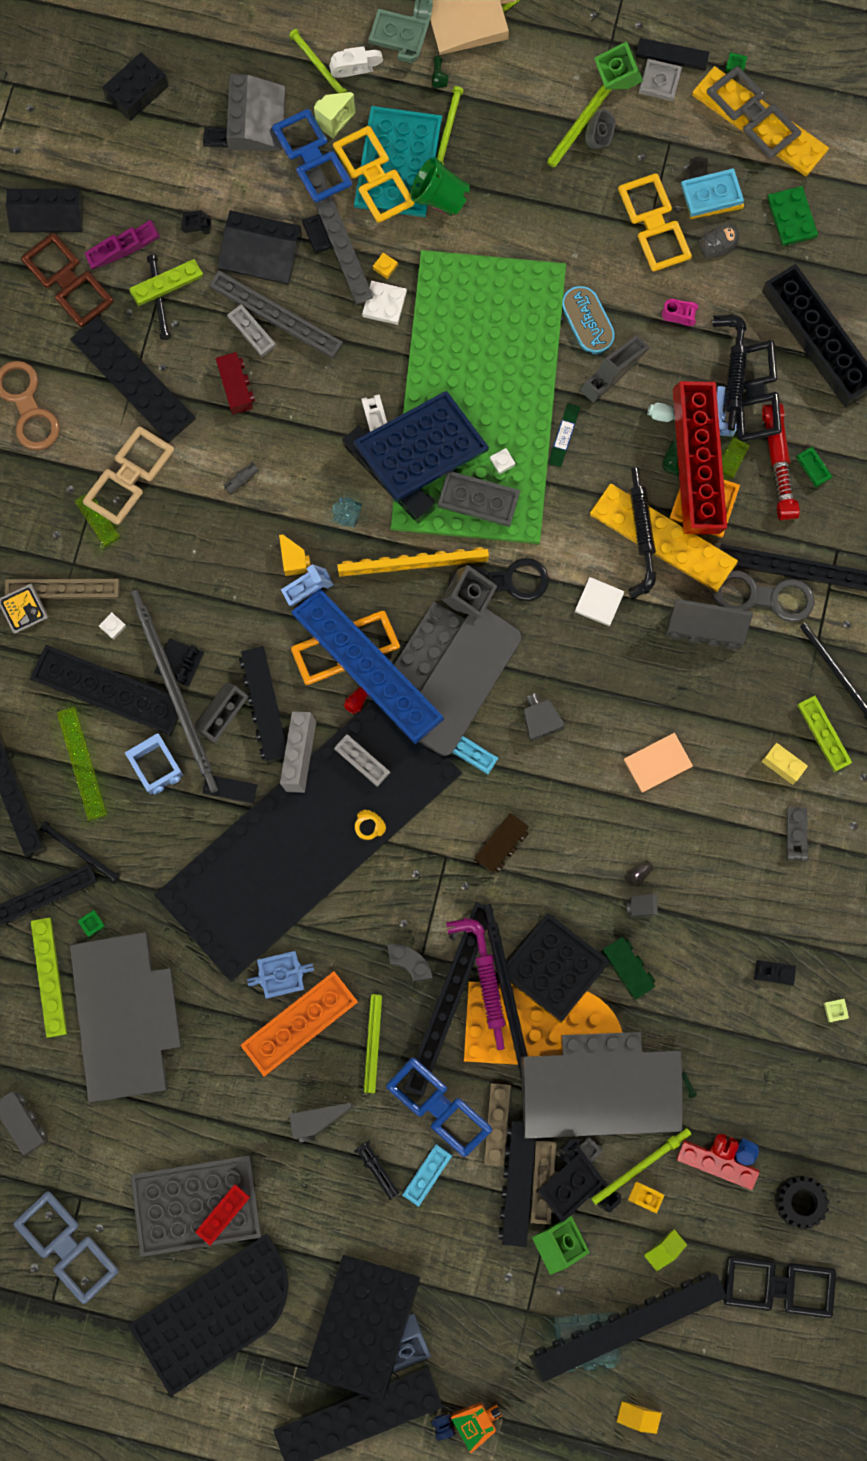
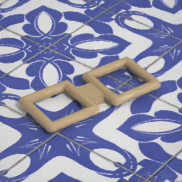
(128, 475)

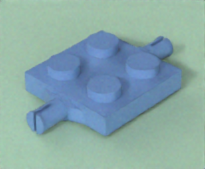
(280, 974)

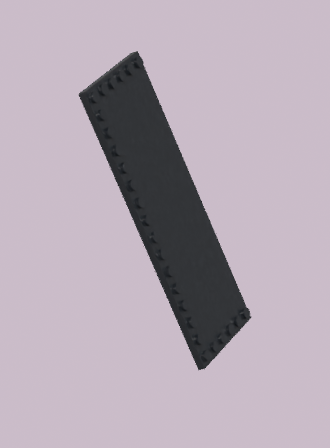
(301, 845)

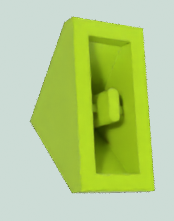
(665, 1250)

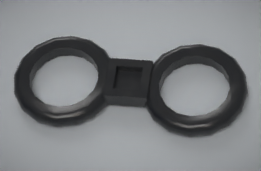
(503, 579)

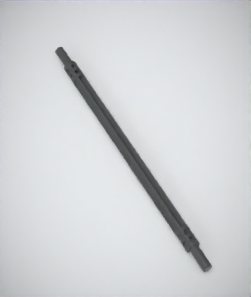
(174, 691)

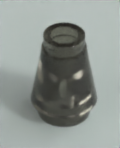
(637, 874)

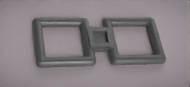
(754, 112)

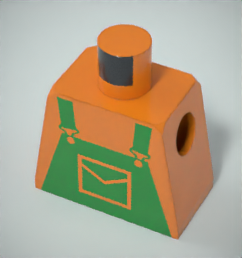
(476, 1424)

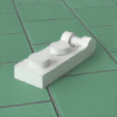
(375, 416)

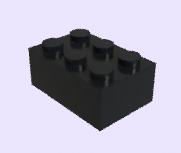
(135, 86)

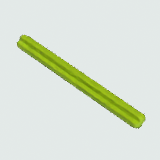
(578, 126)

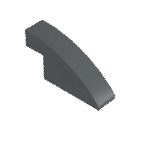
(614, 368)

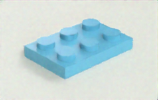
(712, 192)

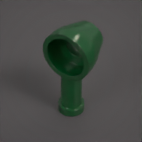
(439, 78)

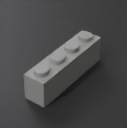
(298, 752)

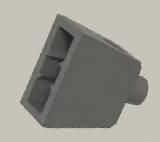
(541, 718)

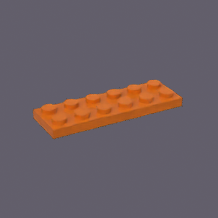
(299, 1024)

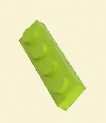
(166, 282)
(824, 734)

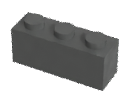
(220, 712)
(21, 1123)

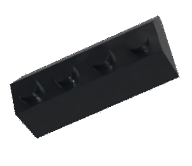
(45, 210)

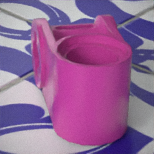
(683, 313)

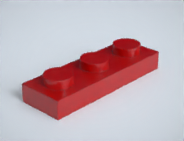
(222, 1214)

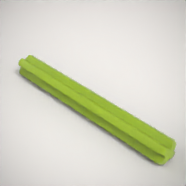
(372, 1043)

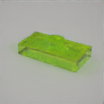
(734, 457)

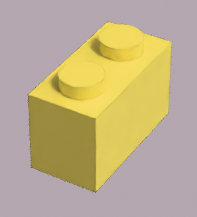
(784, 763)

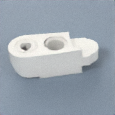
(354, 62)

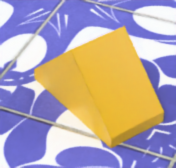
(639, 1418)

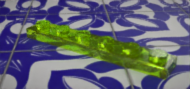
(82, 764)

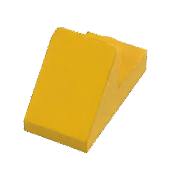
(646, 1197)

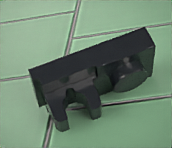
(774, 972)

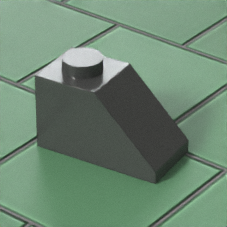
(642, 906)

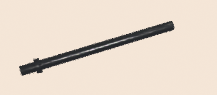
(835, 668)

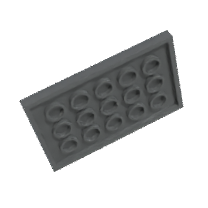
(179, 1199)

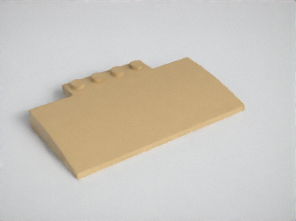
(468, 23)

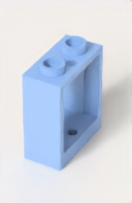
(144, 748)

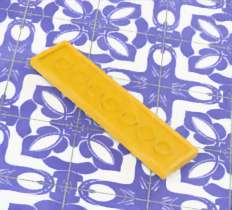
(801, 154)
(681, 550)

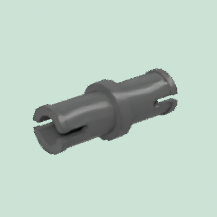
(241, 478)

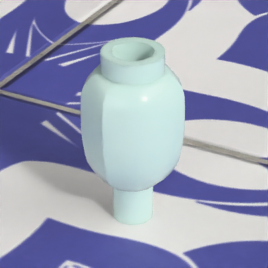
(661, 412)

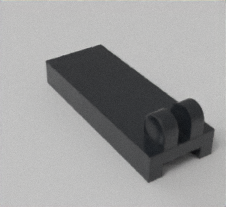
(233, 790)

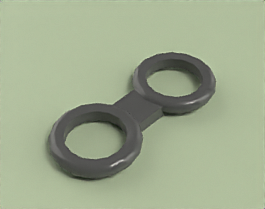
(768, 596)

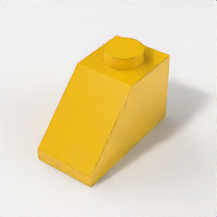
(293, 557)

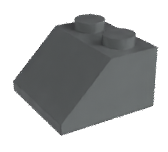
(469, 592)

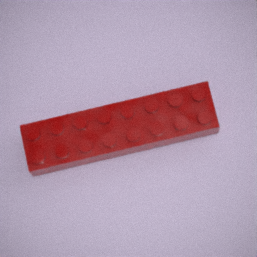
(699, 458)

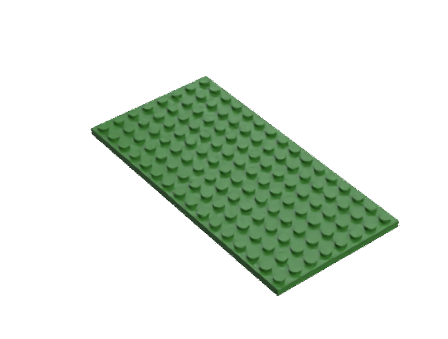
(491, 342)

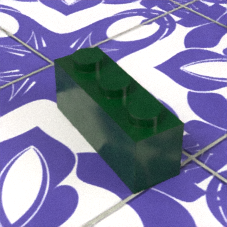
(629, 968)

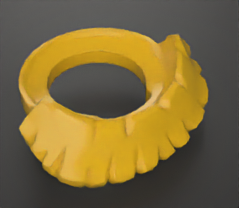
(366, 815)

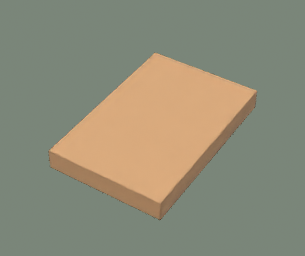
(658, 763)

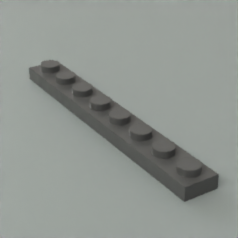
(276, 315)

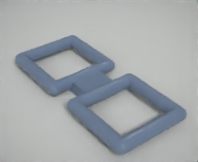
(66, 1247)

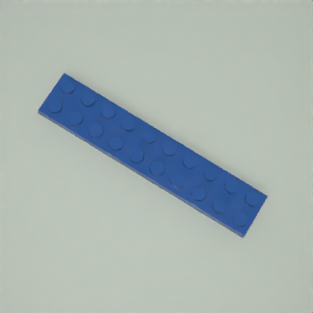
(367, 666)

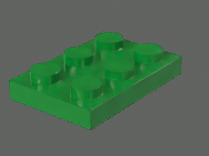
(792, 216)

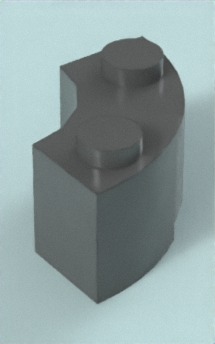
(409, 960)

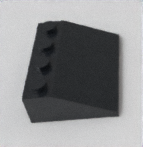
(259, 247)

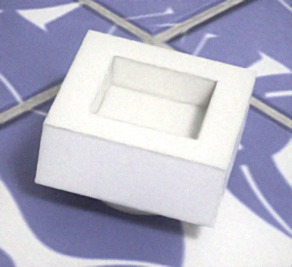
(502, 461)
(112, 626)

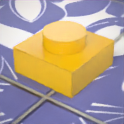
(385, 265)

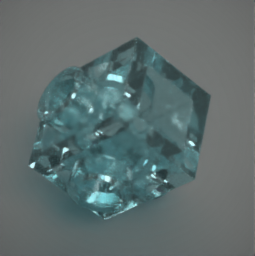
(346, 512)

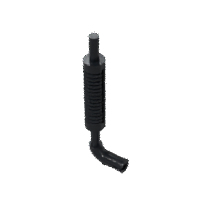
(736, 366)
(644, 534)

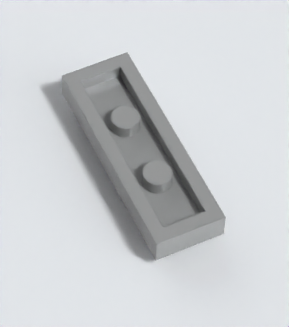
(251, 330)
(362, 760)

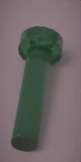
(692, 1094)

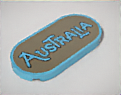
(588, 320)

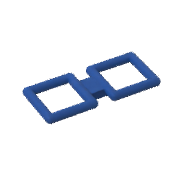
(311, 155)
(439, 1107)

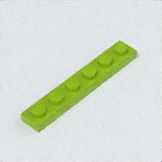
(49, 977)

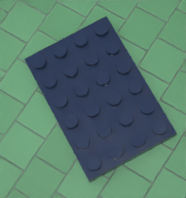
(421, 446)

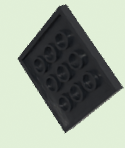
(555, 967)

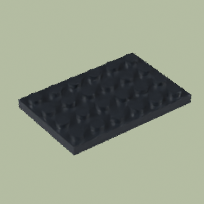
(363, 1327)

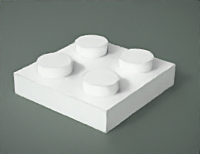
(386, 303)

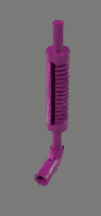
(486, 975)

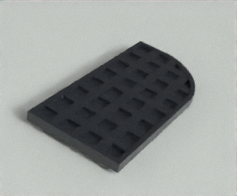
(214, 1315)

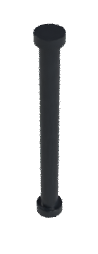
(165, 335)
(80, 852)

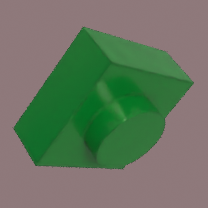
(736, 60)
(91, 923)

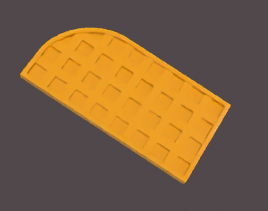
(539, 1028)

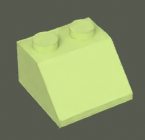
(334, 112)

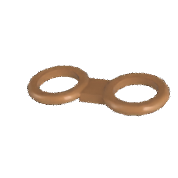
(28, 407)

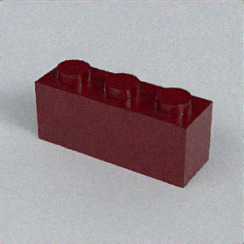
(235, 383)

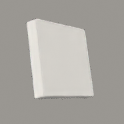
(599, 601)

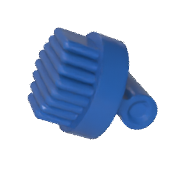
(747, 1152)

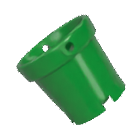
(439, 188)

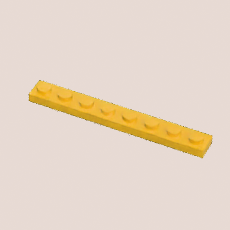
(421, 560)

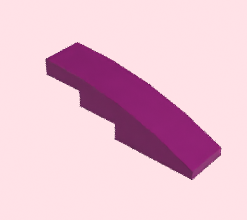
(122, 245)

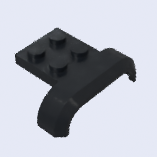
(574, 1184)

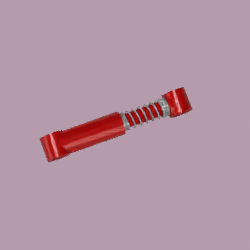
(787, 506)

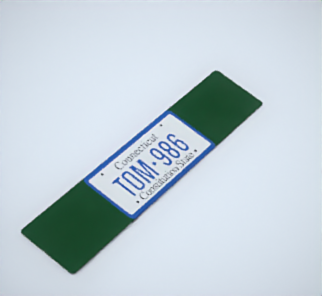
(564, 435)

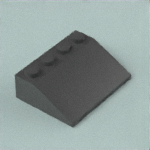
(252, 112)
(708, 624)
(313, 1122)

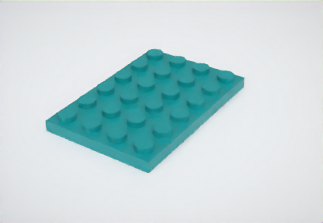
(409, 142)

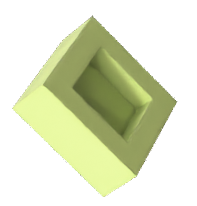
(836, 1010)

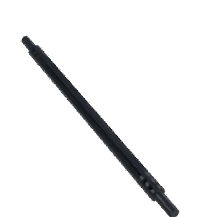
(506, 987)

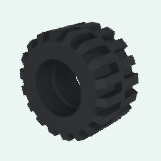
(818, 1207)

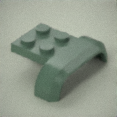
(402, 31)

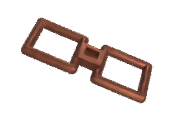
(67, 279)

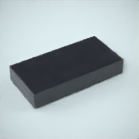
(316, 234)

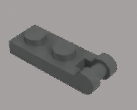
(796, 833)

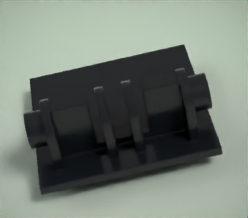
(183, 661)

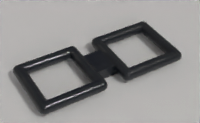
(758, 393)
(780, 1287)

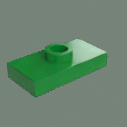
(814, 467)

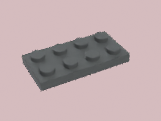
(479, 498)

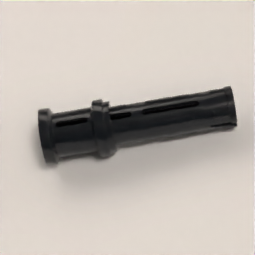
(371, 1159)

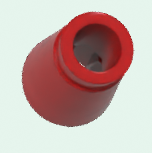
(355, 701)

